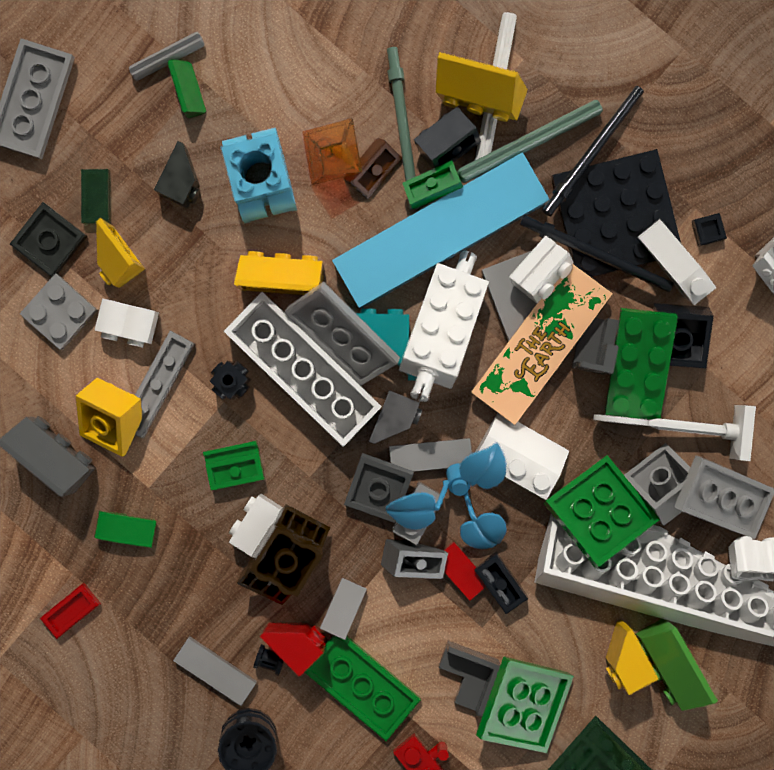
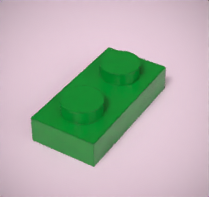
(432, 185)

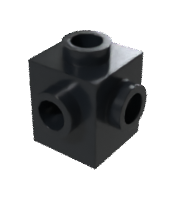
(240, 380)

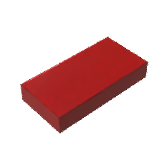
(461, 571)
(70, 610)

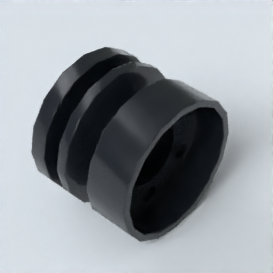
(240, 754)

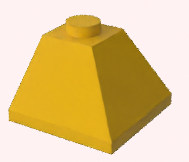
(115, 256)

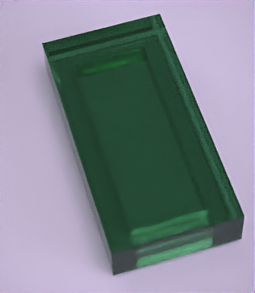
(95, 195)

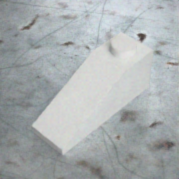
(677, 262)

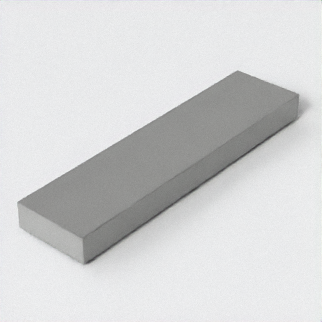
(161, 378)

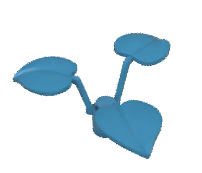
(482, 467)

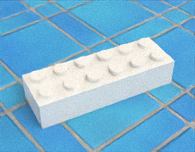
(302, 369)

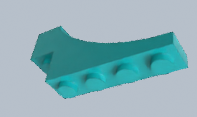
(391, 328)

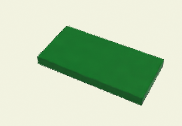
(363, 686)

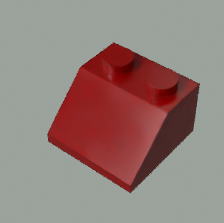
(295, 643)

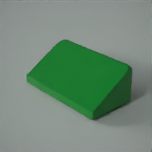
(187, 88)

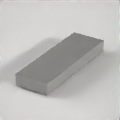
(430, 454)
(215, 671)

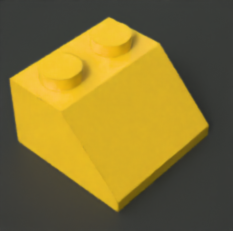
(108, 415)
(627, 660)

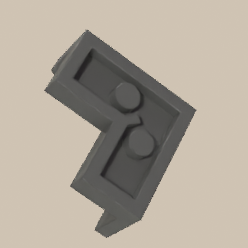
(596, 347)
(477, 672)

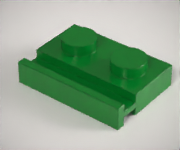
(234, 465)

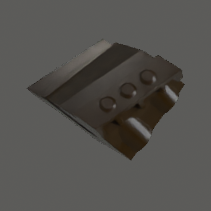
(285, 556)

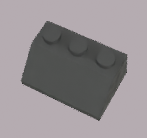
(47, 455)

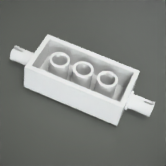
(444, 326)

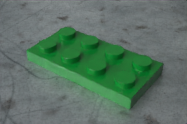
(641, 364)

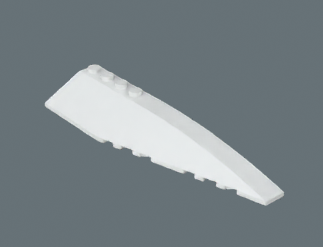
(664, 581)

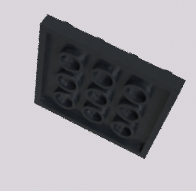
(615, 206)

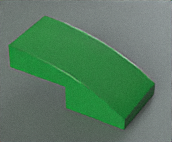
(125, 529)

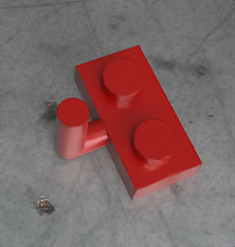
(416, 756)

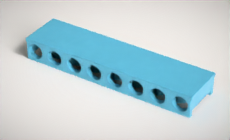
(441, 230)

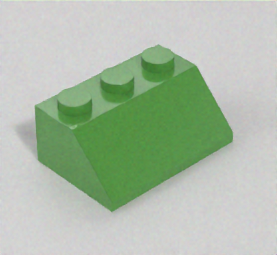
(675, 666)

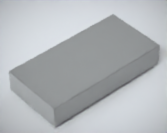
(343, 608)

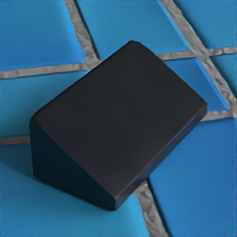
(501, 583)

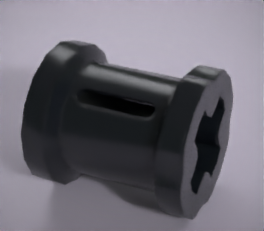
(268, 660)

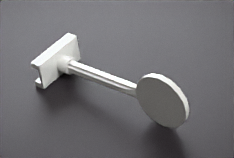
(739, 432)

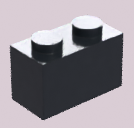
(447, 139)

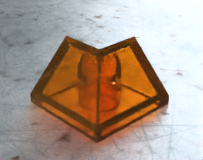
(332, 151)

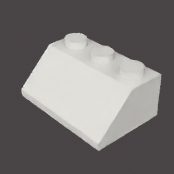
(529, 456)

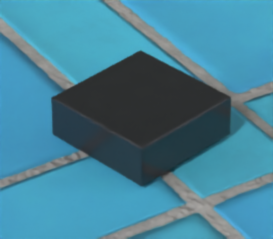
(709, 229)

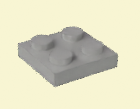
(58, 311)

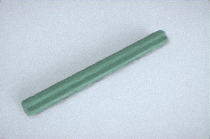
(530, 141)

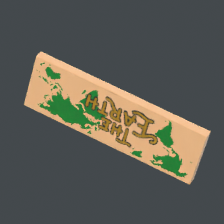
(541, 344)

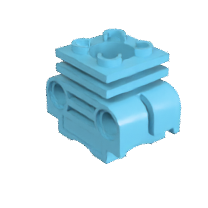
(275, 191)

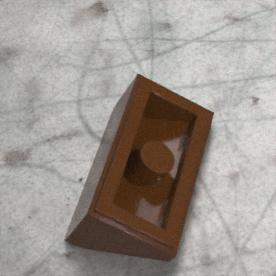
(376, 166)

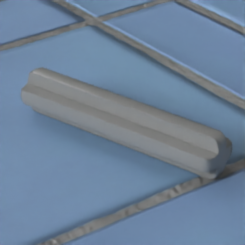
(159, 59)

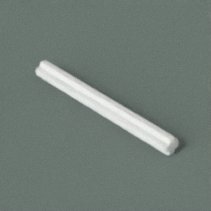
(500, 60)

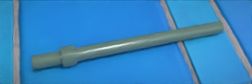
(396, 76)

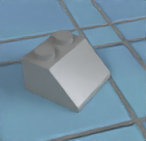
(660, 481)

